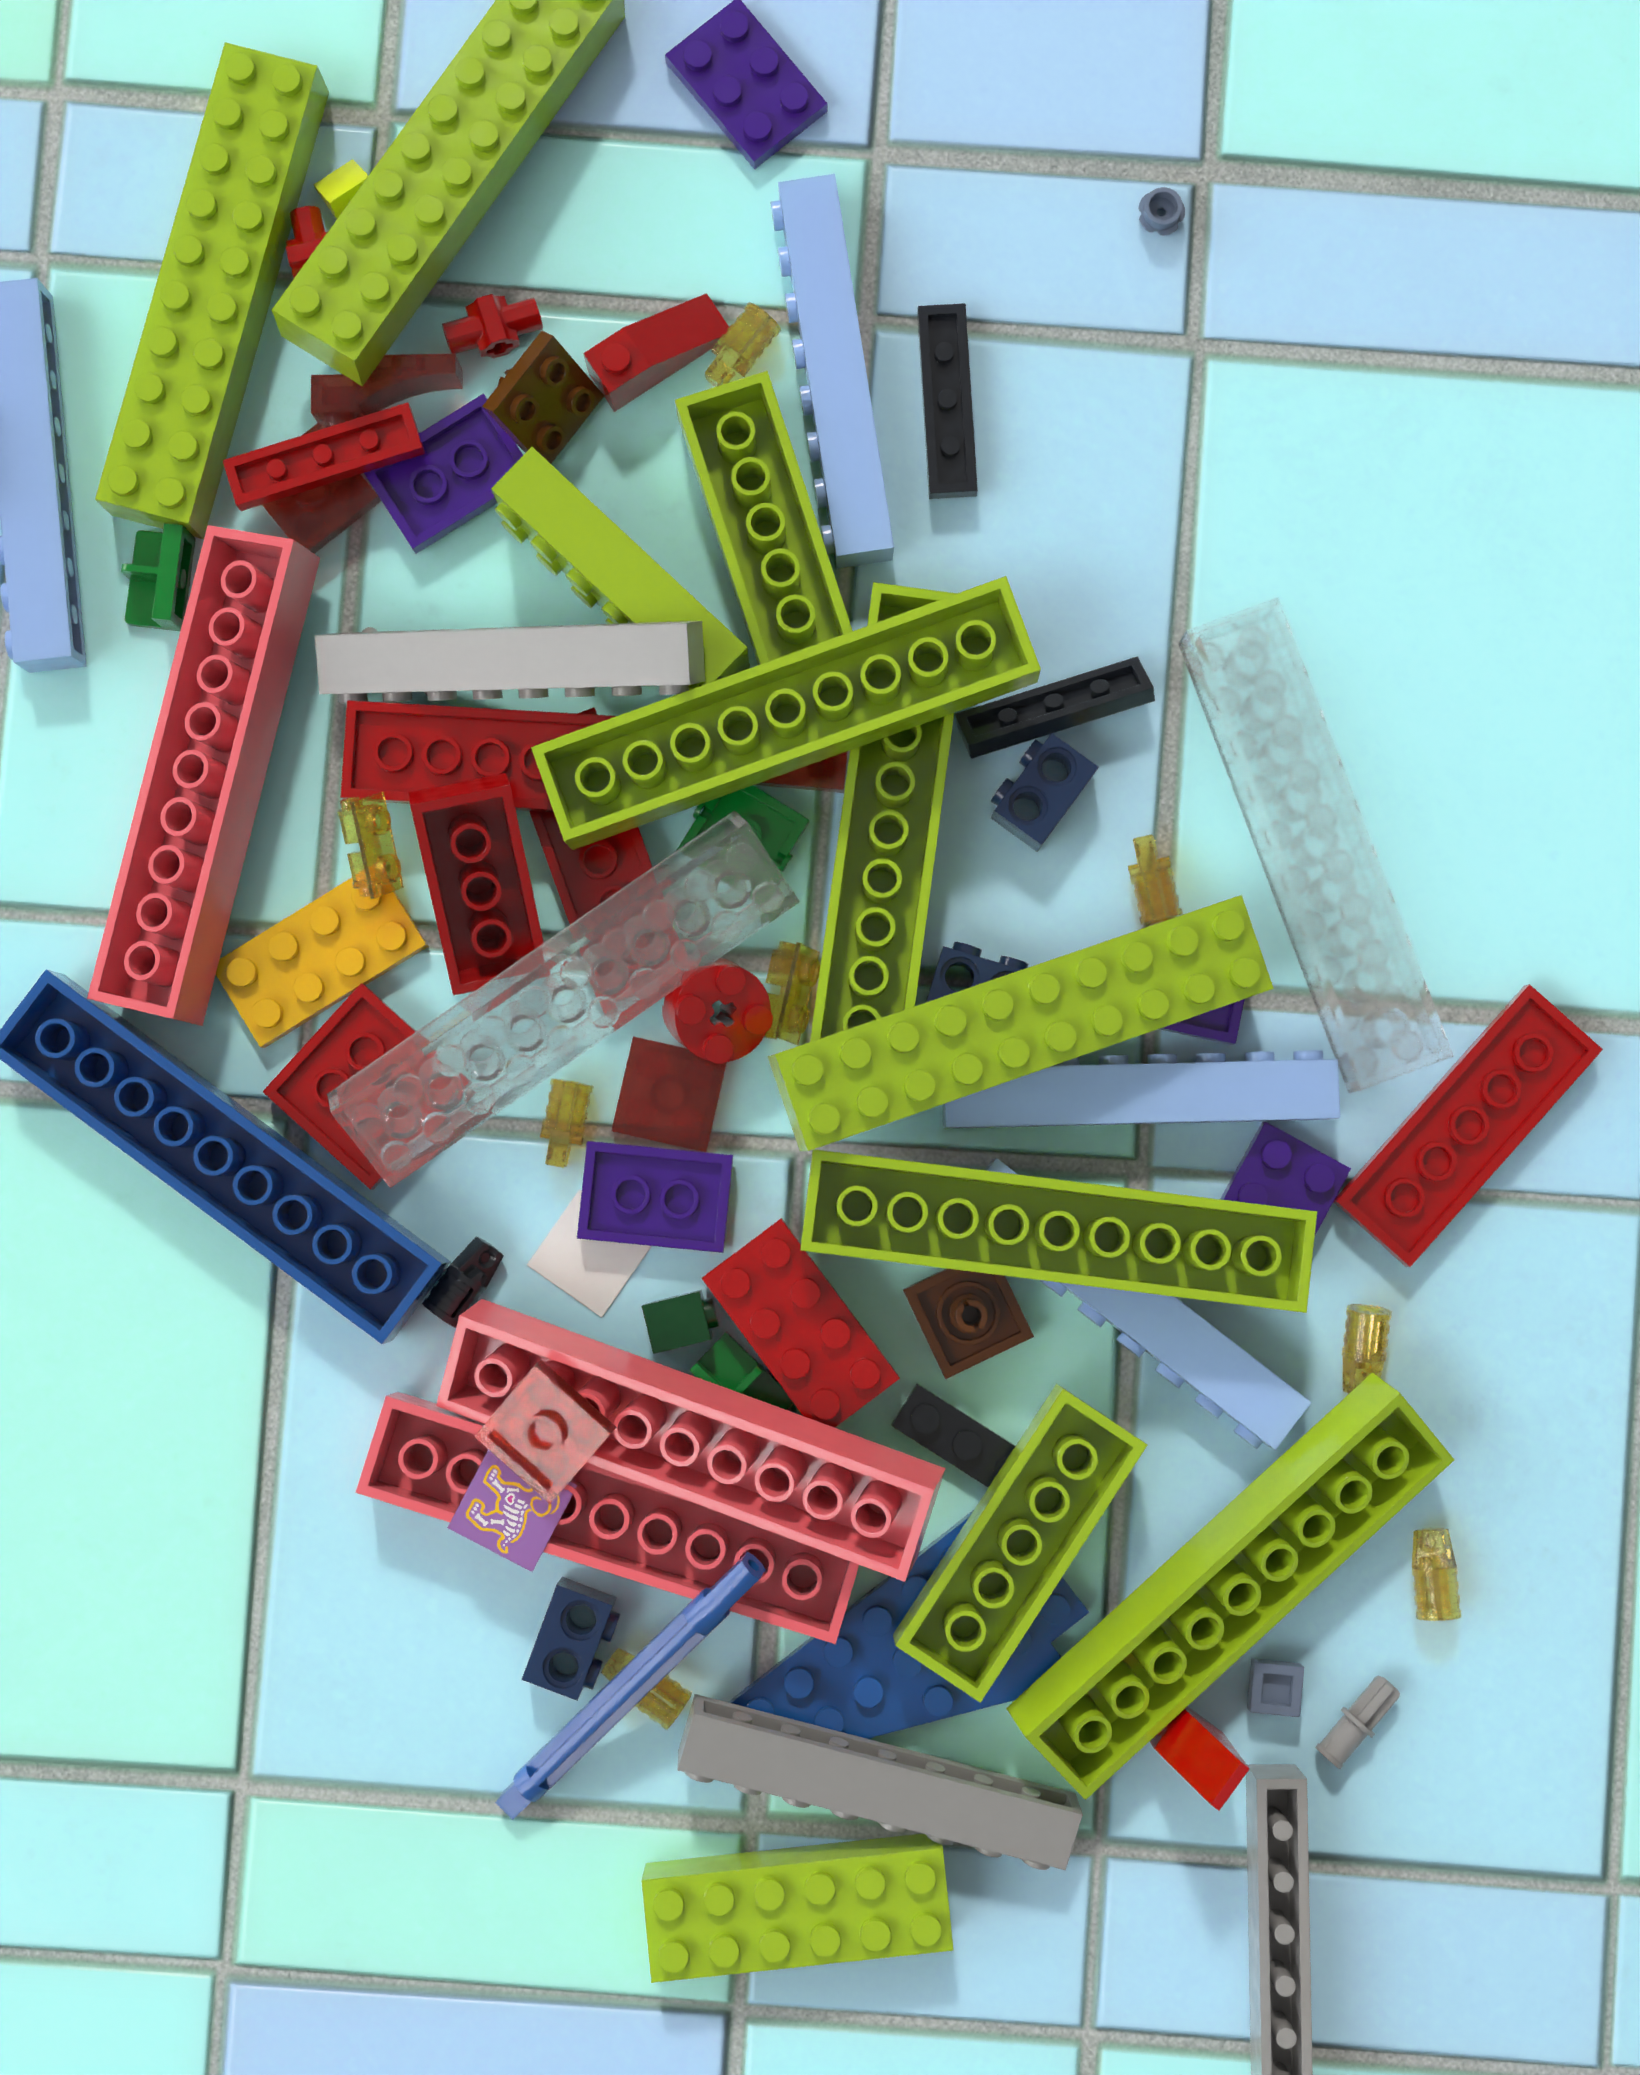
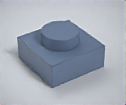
(1275, 1687)

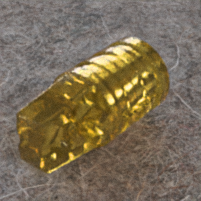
(741, 345)
(1153, 883)
(565, 1119)
(1364, 1343)
(1435, 1575)
(651, 1704)

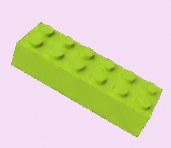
(762, 517)
(604, 560)
(1018, 1543)
(796, 1907)

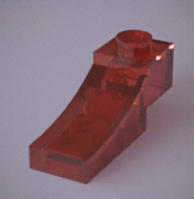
(393, 380)

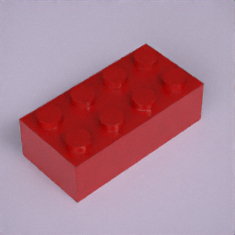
(476, 878)
(800, 1327)

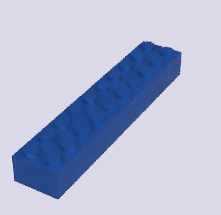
(219, 1156)

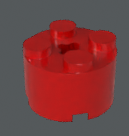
(738, 1026)

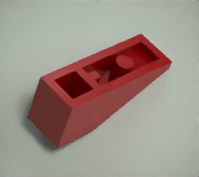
(653, 349)
(1201, 1756)

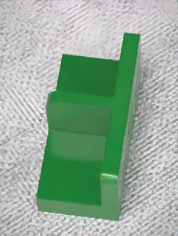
(159, 578)
(737, 1370)

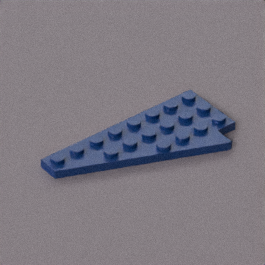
(876, 1688)

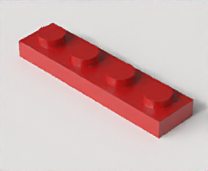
(323, 456)

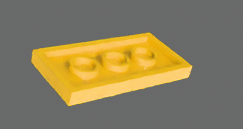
(316, 959)

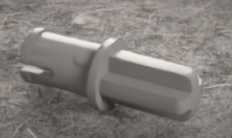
(1358, 1721)

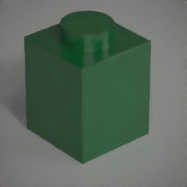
(680, 1321)

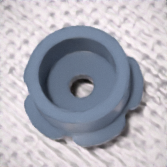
(1164, 199)

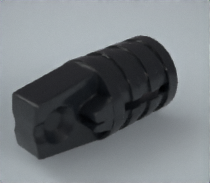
(464, 1281)

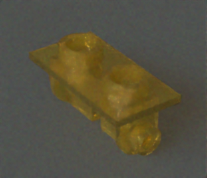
(376, 865)
(796, 971)

